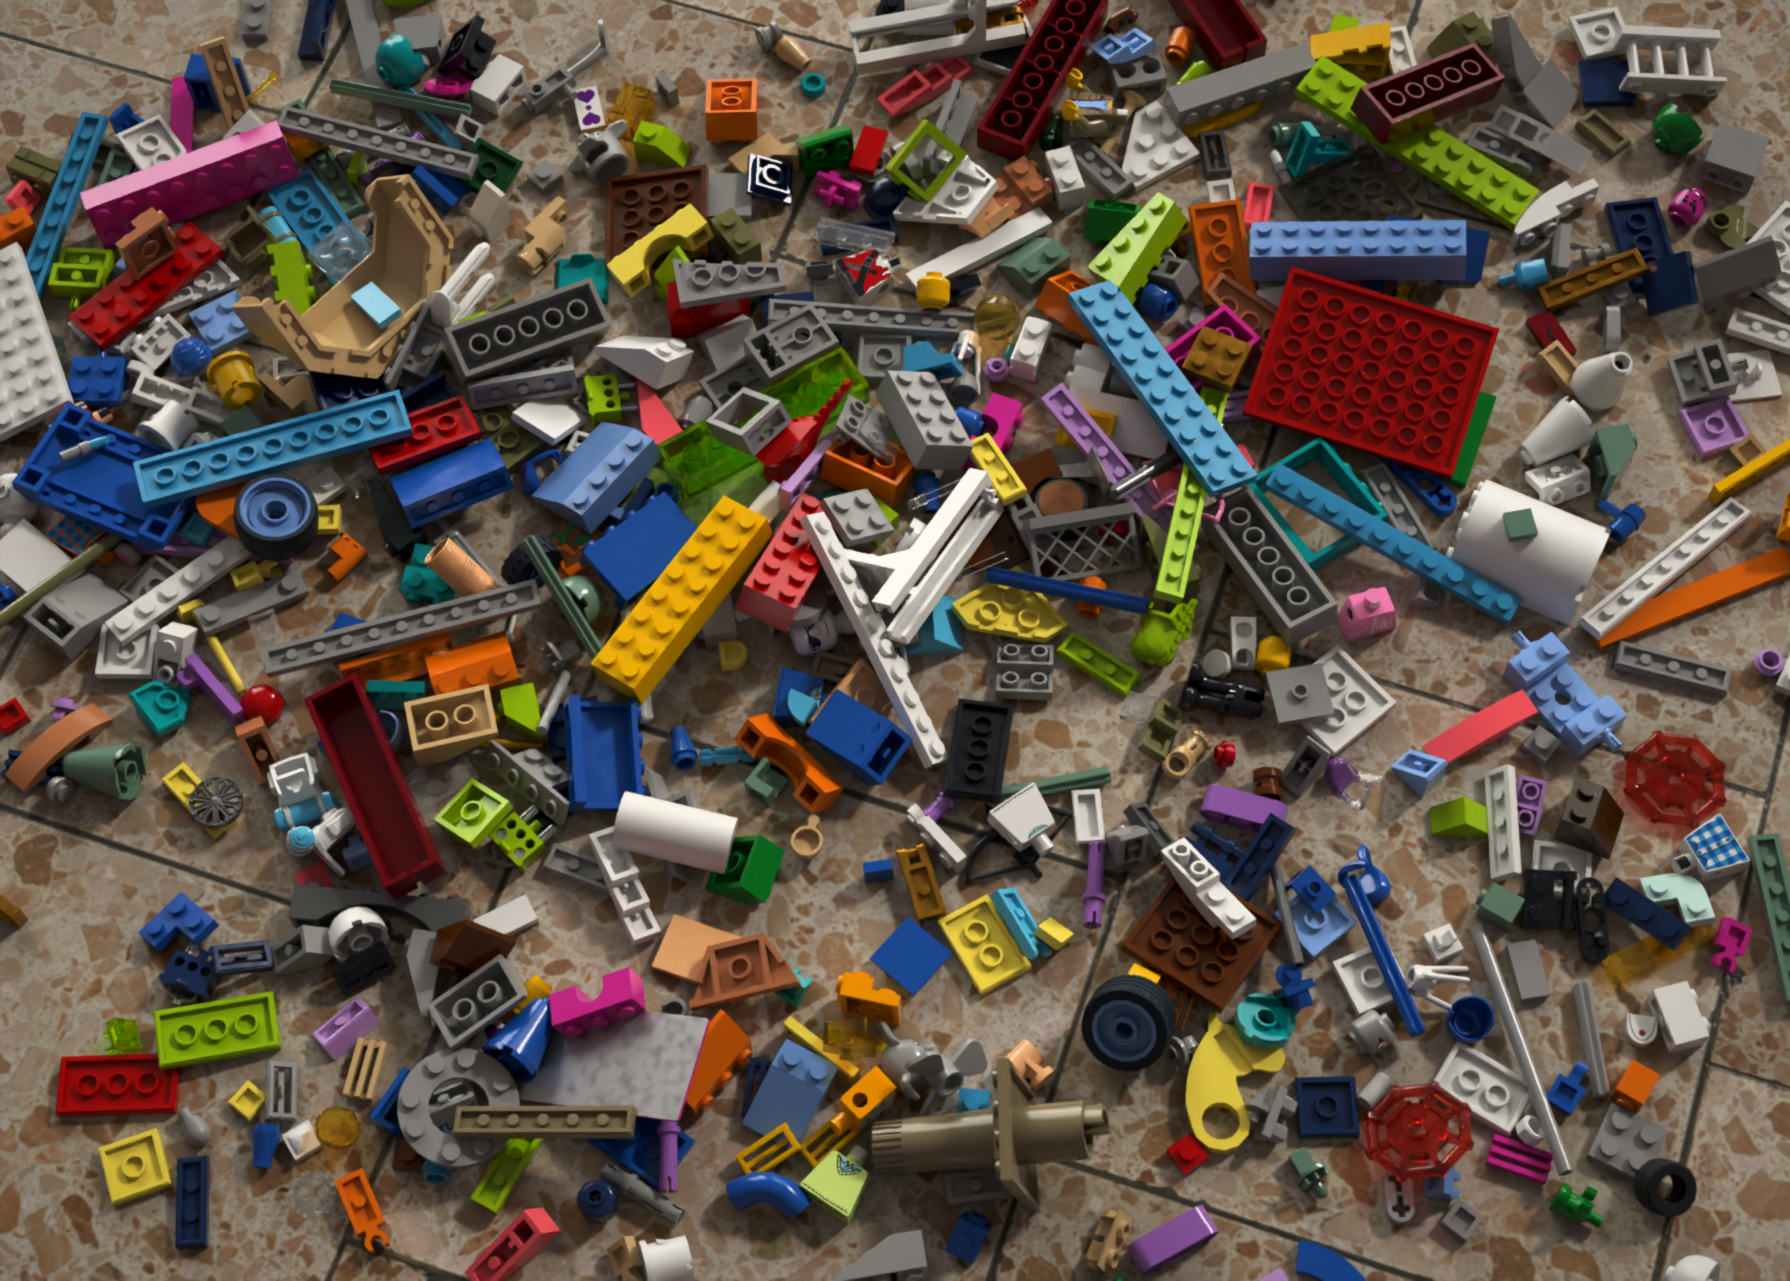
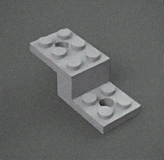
(772, 354)

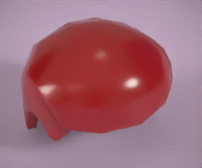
(262, 701)

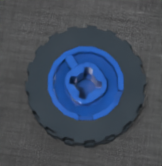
(519, 568)

